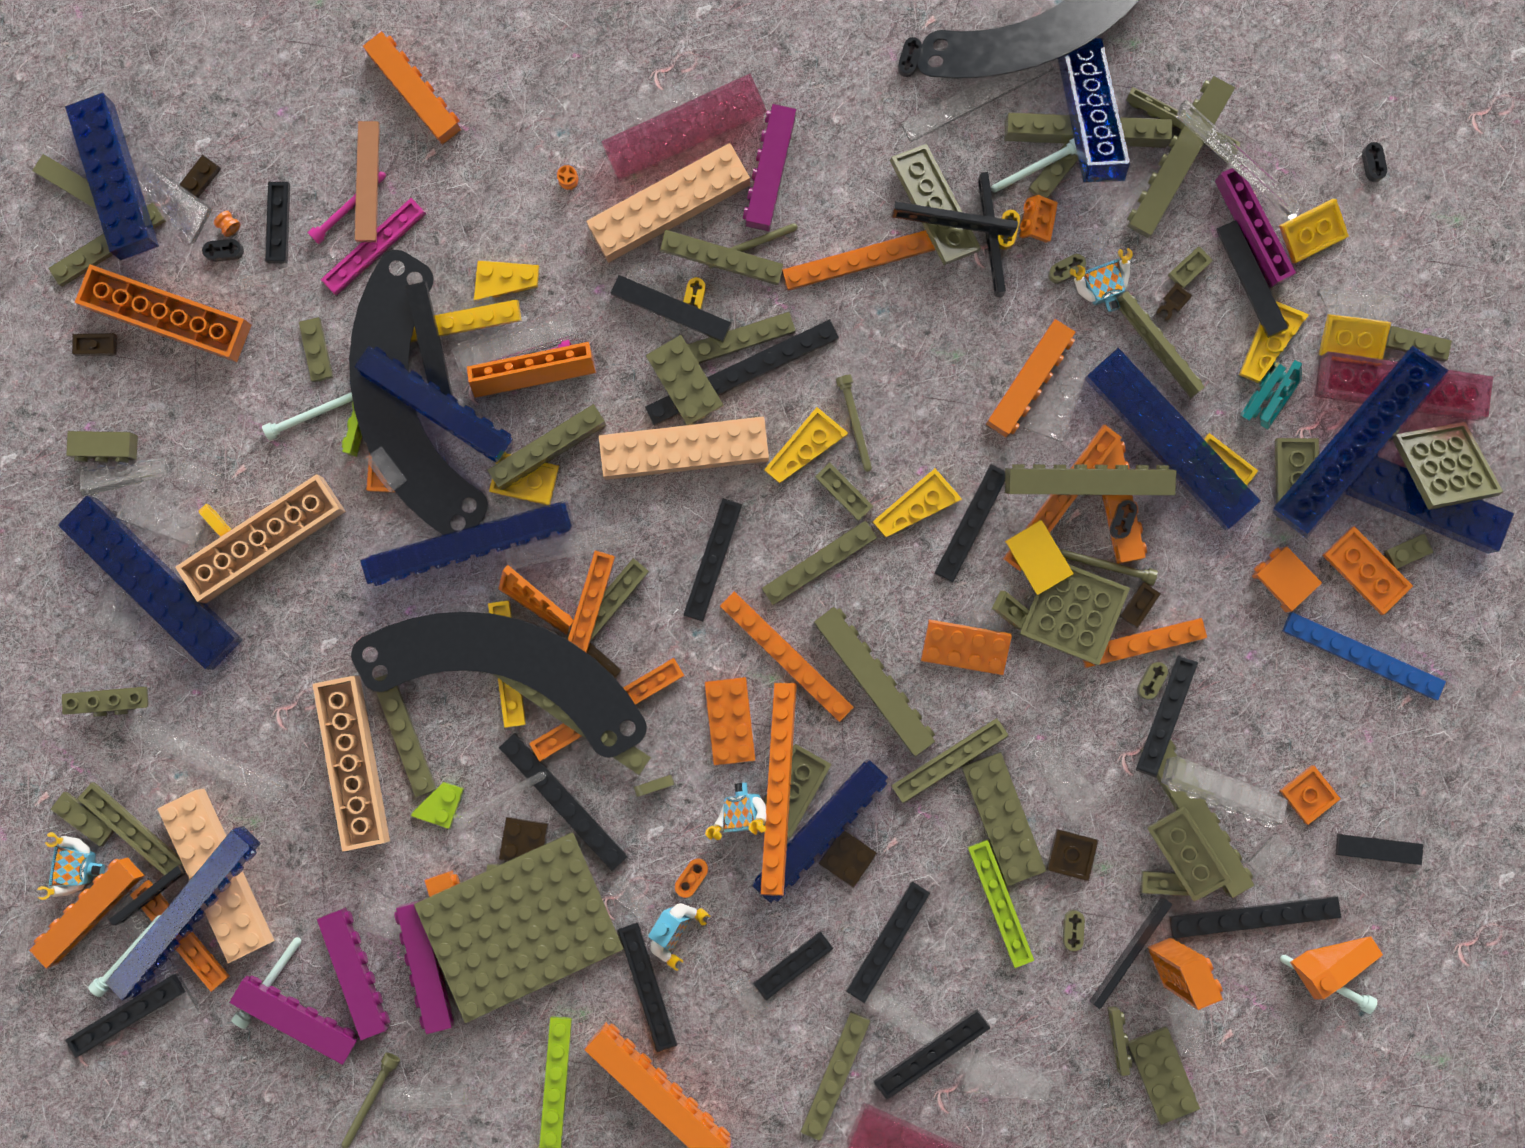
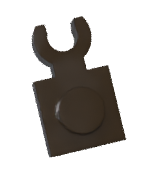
(1175, 299)

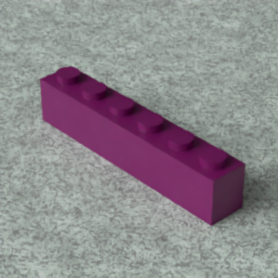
(770, 167)
(1255, 227)
(425, 970)
(353, 973)
(294, 1019)

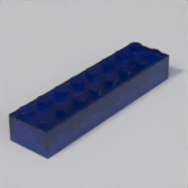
(1094, 114)
(111, 176)
(434, 405)
(1394, 491)
(828, 823)

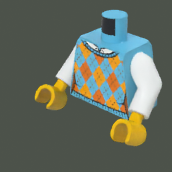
(1104, 281)
(740, 814)
(71, 866)
(669, 930)

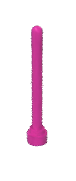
(318, 233)

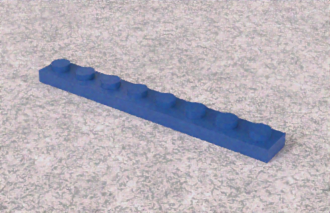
(1364, 656)

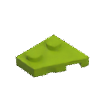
(440, 805)

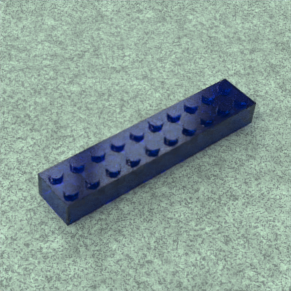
(1172, 439)
(1360, 441)
(466, 542)
(150, 582)

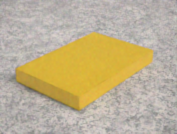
(1314, 230)
(1355, 336)
(1235, 462)
(534, 487)
(1039, 557)

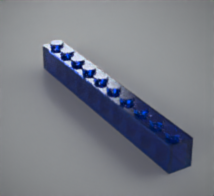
(183, 913)

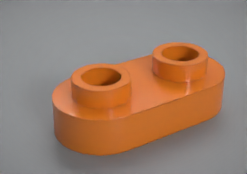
(691, 877)

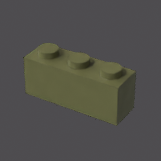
(102, 446)

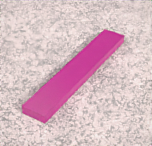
(368, 252)

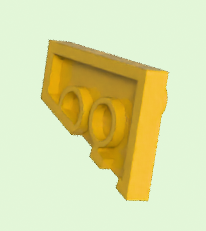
(503, 278)

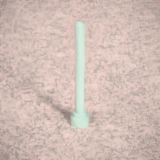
(1069, 149)
(272, 430)
(98, 986)
(1366, 1003)
(242, 1018)

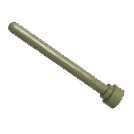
(764, 238)
(845, 384)
(1148, 576)
(389, 1063)

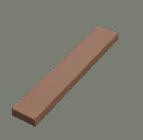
(367, 181)

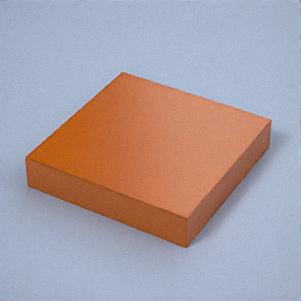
(1310, 794)

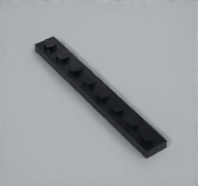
(564, 802)
(1255, 917)

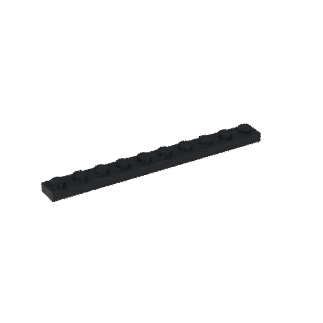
(754, 366)

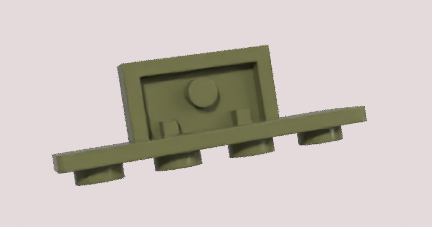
(105, 701)

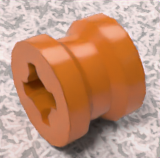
(564, 174)
(227, 224)

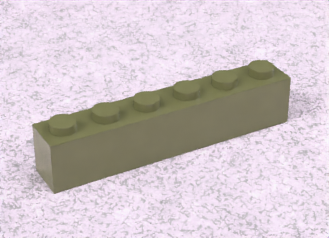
(547, 447)

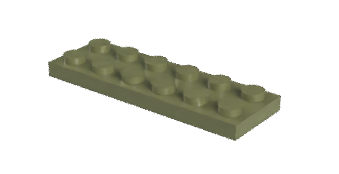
(928, 188)
(1003, 819)

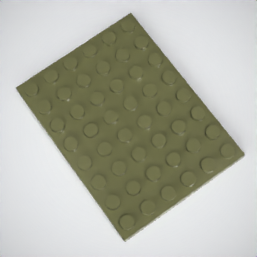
(518, 927)

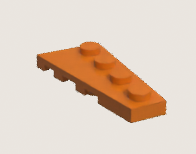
(531, 598)

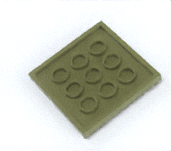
(1447, 465)
(1076, 615)

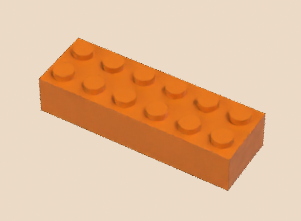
(1186, 973)

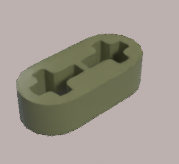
(1064, 264)
(1156, 683)
(654, 785)
(1068, 930)

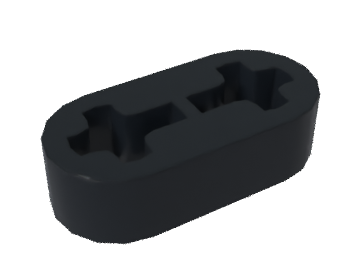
(906, 56)
(1377, 161)
(223, 254)
(1128, 520)

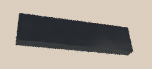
(277, 222)
(1379, 849)
(148, 895)
(793, 965)

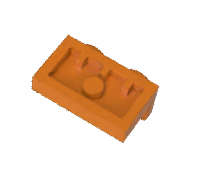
(1038, 218)

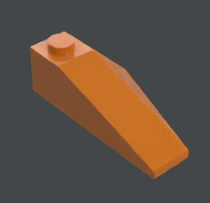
(1333, 966)

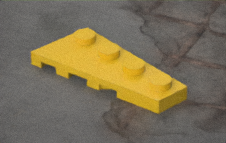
(1266, 350)
(807, 443)
(921, 501)

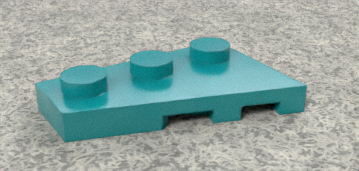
(1282, 395)
(1253, 407)

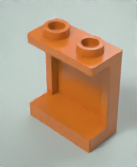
(1286, 578)

